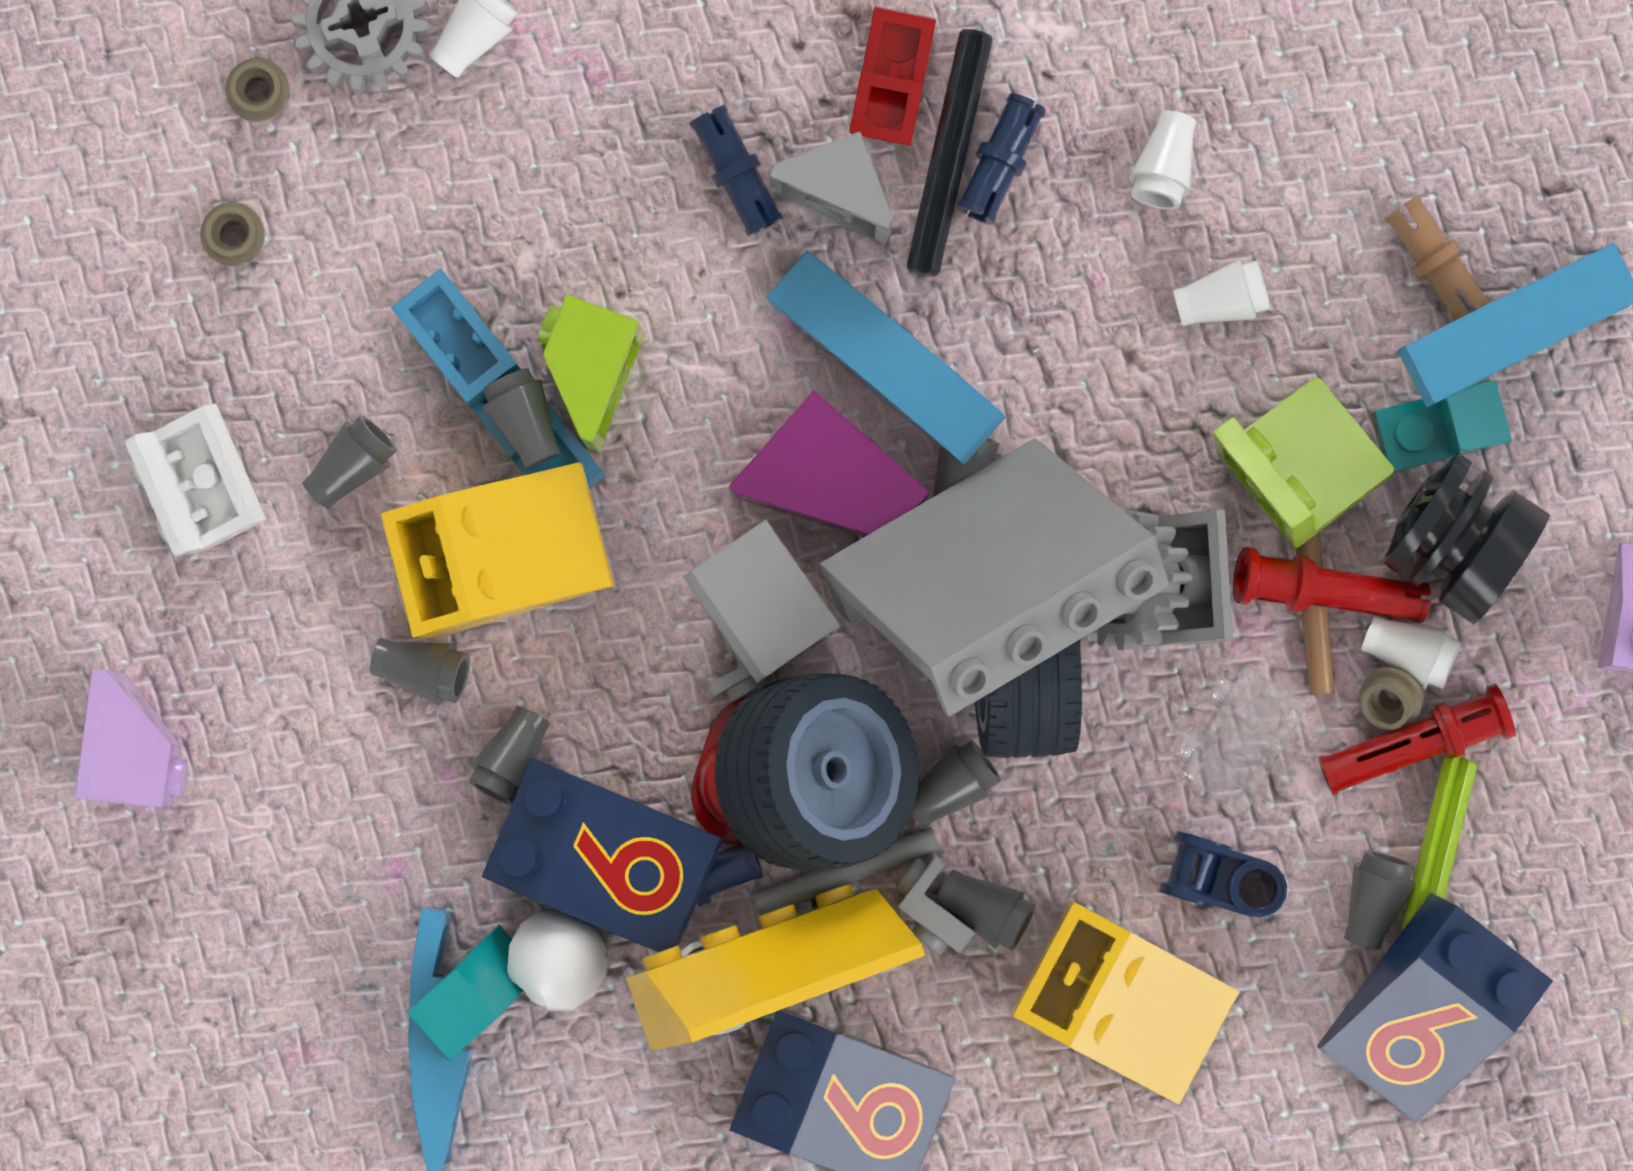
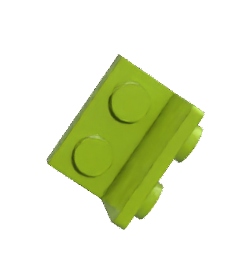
(1303, 461)

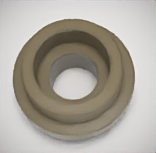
(243, 76)
(218, 220)
(1384, 711)

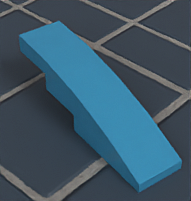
(1518, 325)
(886, 357)
(475, 358)
(435, 1081)

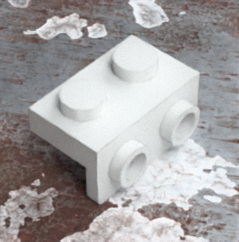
(195, 481)

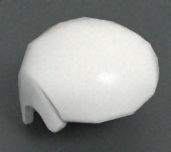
(557, 960)

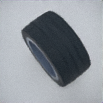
(1035, 711)
(817, 772)

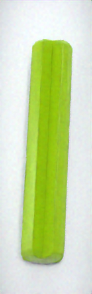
(1441, 832)

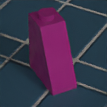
(828, 474)

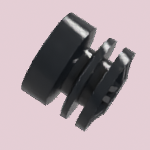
(1465, 538)

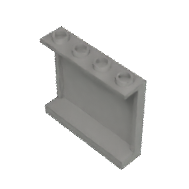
(997, 573)

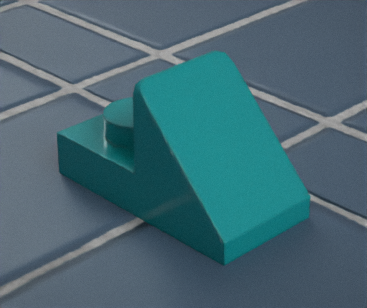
(1461, 423)

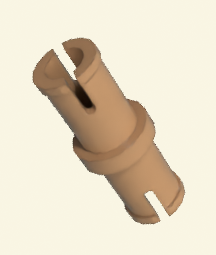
(1436, 258)

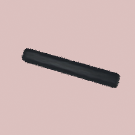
(949, 152)

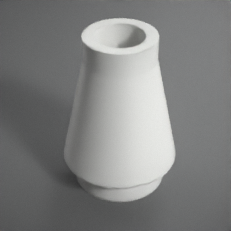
(471, 32)
(1165, 164)
(1225, 295)
(1416, 649)

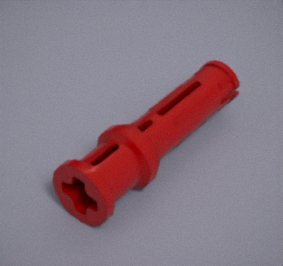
(1303, 584)
(1447, 730)

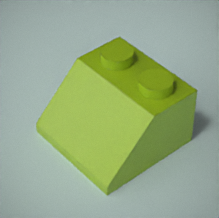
(590, 362)

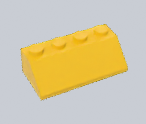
(769, 968)

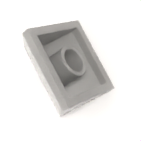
(836, 185)
(761, 601)
(1209, 608)

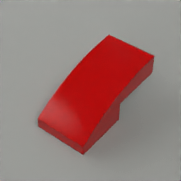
(892, 75)

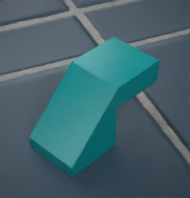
(468, 995)

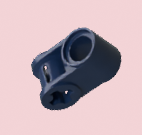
(1219, 876)

